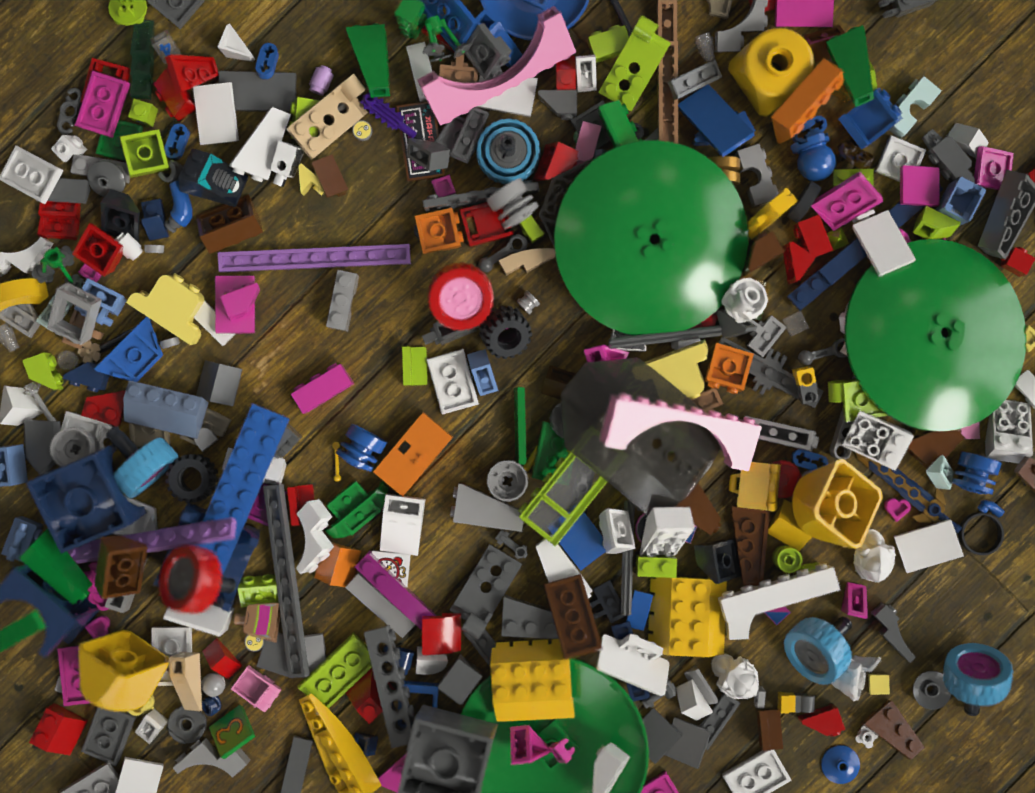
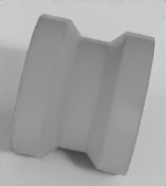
(528, 302)

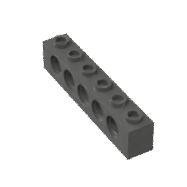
(397, 735)

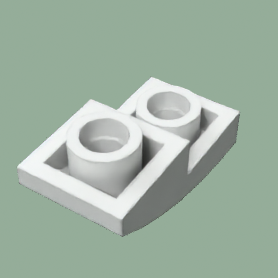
(1026, 386)

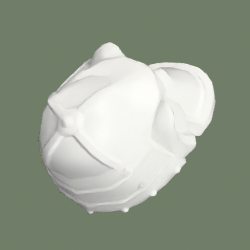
(745, 300)
(874, 558)
(736, 677)
(853, 679)

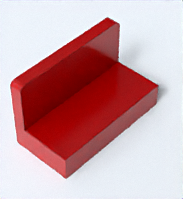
(298, 497)

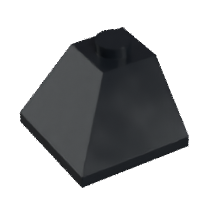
(119, 215)
(718, 560)

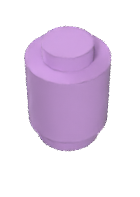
(321, 80)

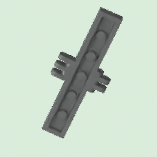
(769, 373)

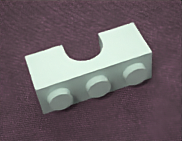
(922, 94)

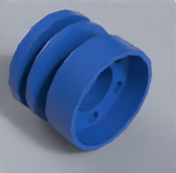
(361, 448)
(976, 473)

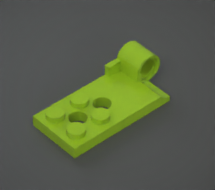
(646, 50)
(853, 399)

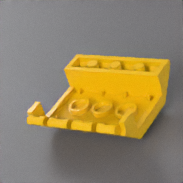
(687, 616)
(531, 681)

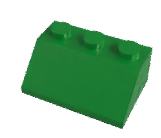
(617, 124)

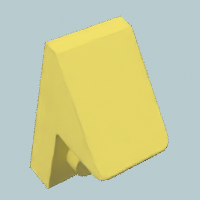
(307, 180)

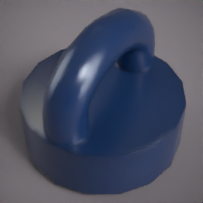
(211, 707)

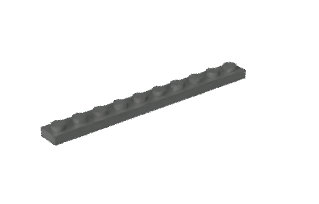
(286, 581)

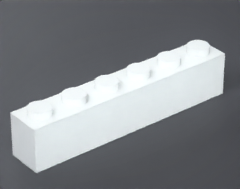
(778, 593)

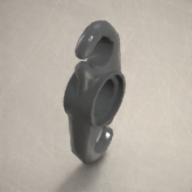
(70, 119)

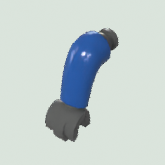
(182, 208)

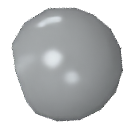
(213, 684)

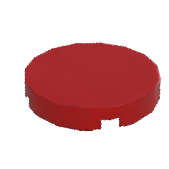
(788, 478)

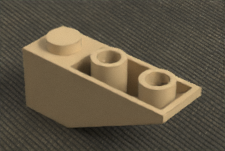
(187, 679)

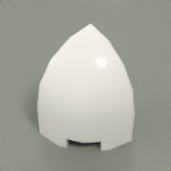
(430, 663)

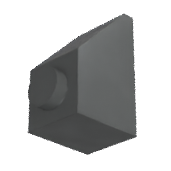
(560, 102)
(428, 154)

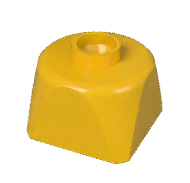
(759, 80)
(836, 504)
(119, 671)

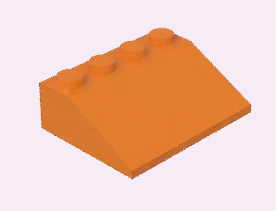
(806, 100)

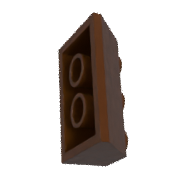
(228, 224)
(761, 250)
(120, 566)

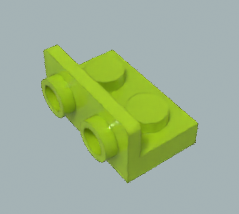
(258, 590)

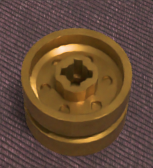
(729, 166)

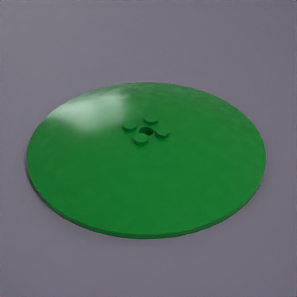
(607, 230)
(899, 345)
(602, 716)

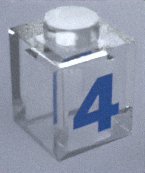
(165, 45)

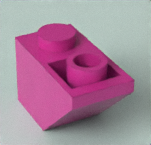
(241, 301)

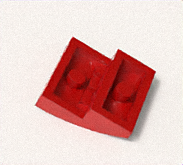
(59, 220)
(441, 634)

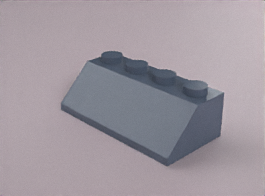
(164, 409)

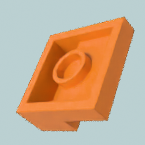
(439, 231)
(728, 368)

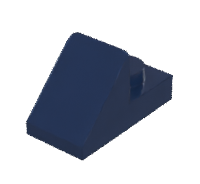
(154, 219)

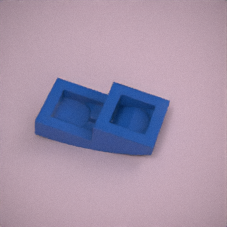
(640, 609)

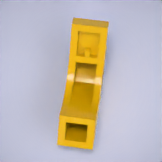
(22, 292)

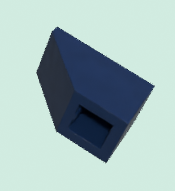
(87, 376)

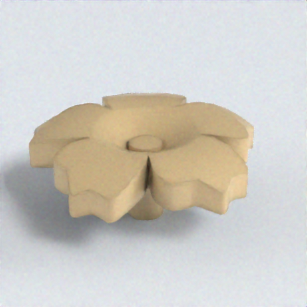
(90, 352)

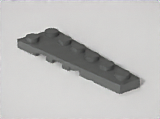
(453, 201)

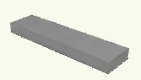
(379, 604)

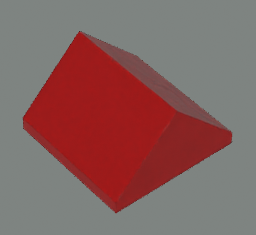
(796, 261)

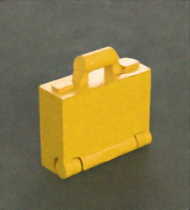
(770, 212)
(757, 486)

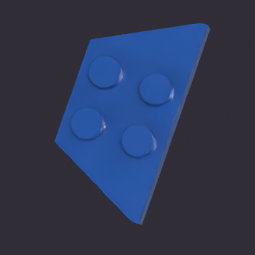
(133, 354)

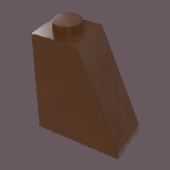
(931, 444)
(702, 510)

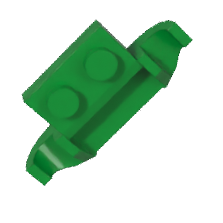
(355, 508)

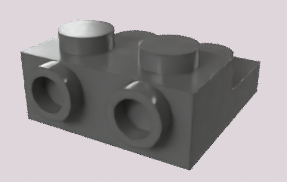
(487, 52)

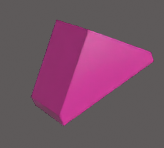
(855, 600)

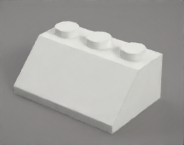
(212, 620)

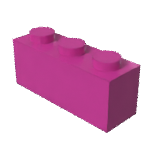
(322, 388)

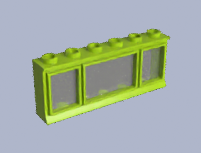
(561, 498)

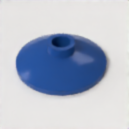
(834, 757)

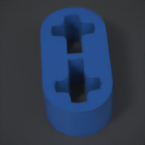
(263, 60)
(807, 126)
(172, 140)
(811, 456)

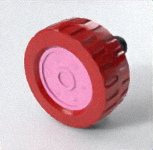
(460, 296)

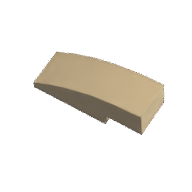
(527, 259)

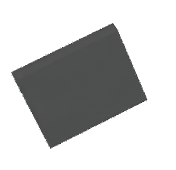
(219, 383)

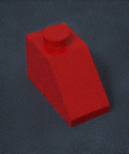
(566, 74)
(824, 720)

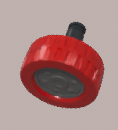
(192, 580)

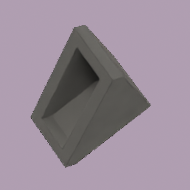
(730, 327)

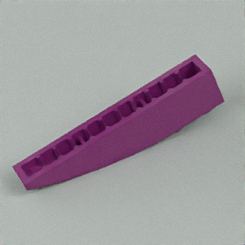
(393, 589)

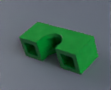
(410, 18)

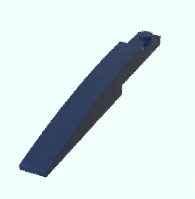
(843, 261)

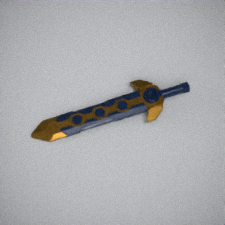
(912, 492)

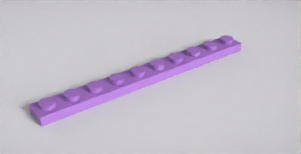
(314, 258)
(166, 538)

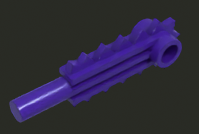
(387, 114)

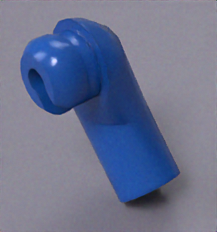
(992, 507)

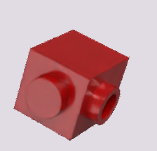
(1018, 261)

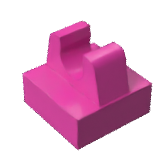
(559, 751)

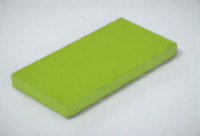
(338, 671)

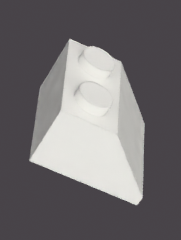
(616, 531)

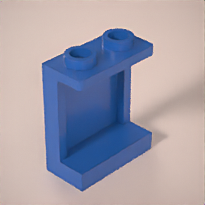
(871, 119)

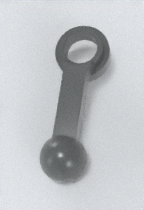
(486, 264)
(806, 357)

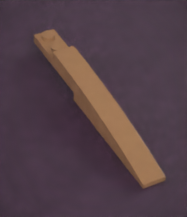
(667, 70)

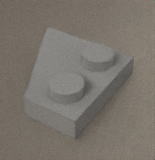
(21, 317)

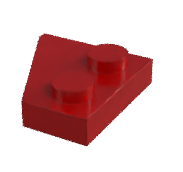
(105, 408)

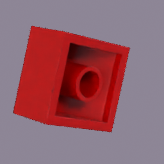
(177, 105)
(98, 250)
(58, 730)

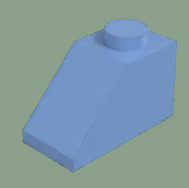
(482, 372)

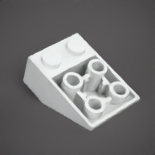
(1009, 432)
(878, 440)
(402, 524)
(666, 531)

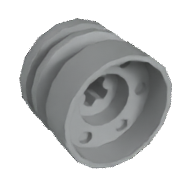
(512, 203)
(67, 441)
(511, 470)

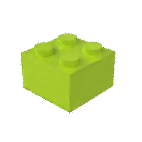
(144, 153)

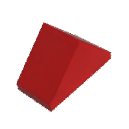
(221, 659)

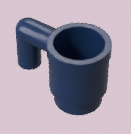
(406, 657)

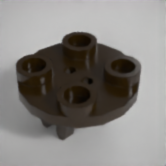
(855, 155)

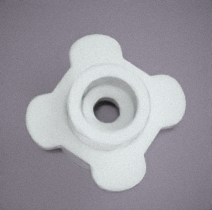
(868, 742)

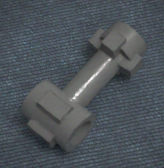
(520, 551)
(670, 692)

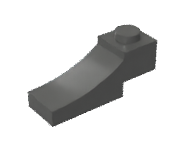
(887, 617)

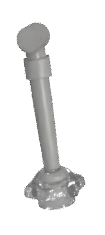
(33, 389)

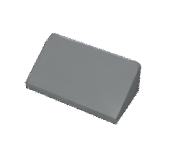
(695, 674)

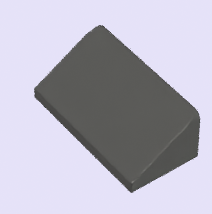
(70, 191)

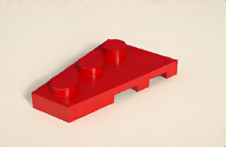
(190, 71)

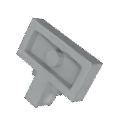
(765, 335)

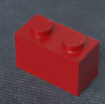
(813, 236)

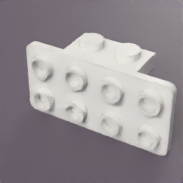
(634, 662)

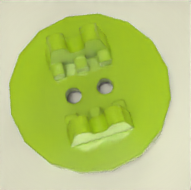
(128, 15)

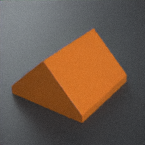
(339, 566)

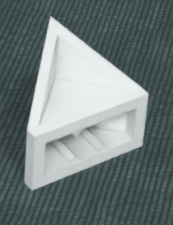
(233, 46)
(17, 406)

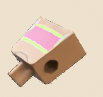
(260, 621)

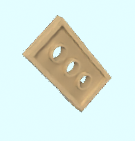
(346, 94)

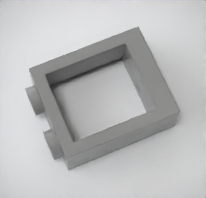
(80, 298)

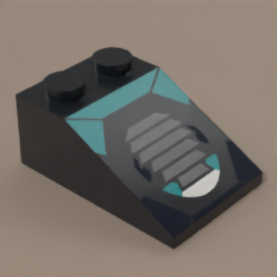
(211, 179)

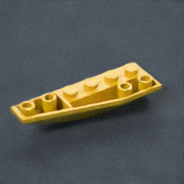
(338, 750)

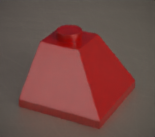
(555, 160)
(365, 696)

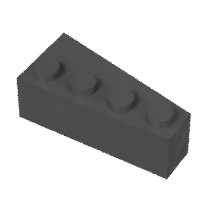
(1008, 214)
(527, 619)

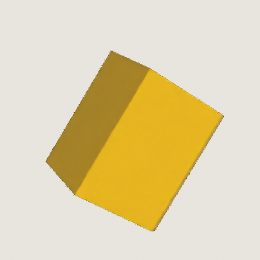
(786, 528)

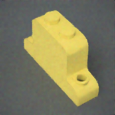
(171, 306)
(682, 368)

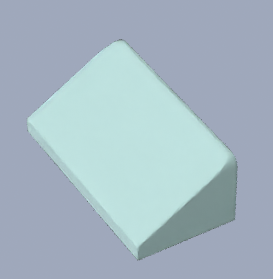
(941, 473)

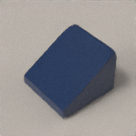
(367, 743)

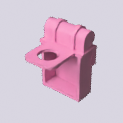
(256, 688)

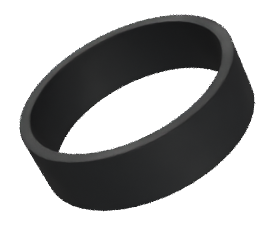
(804, 202)
(996, 546)

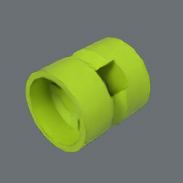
(787, 558)

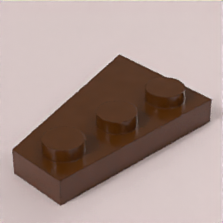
(893, 728)

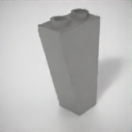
(787, 435)
(483, 510)

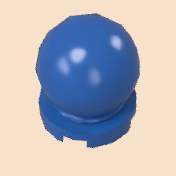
(815, 158)

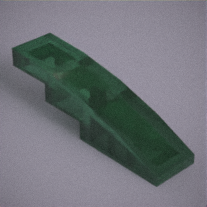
(142, 60)

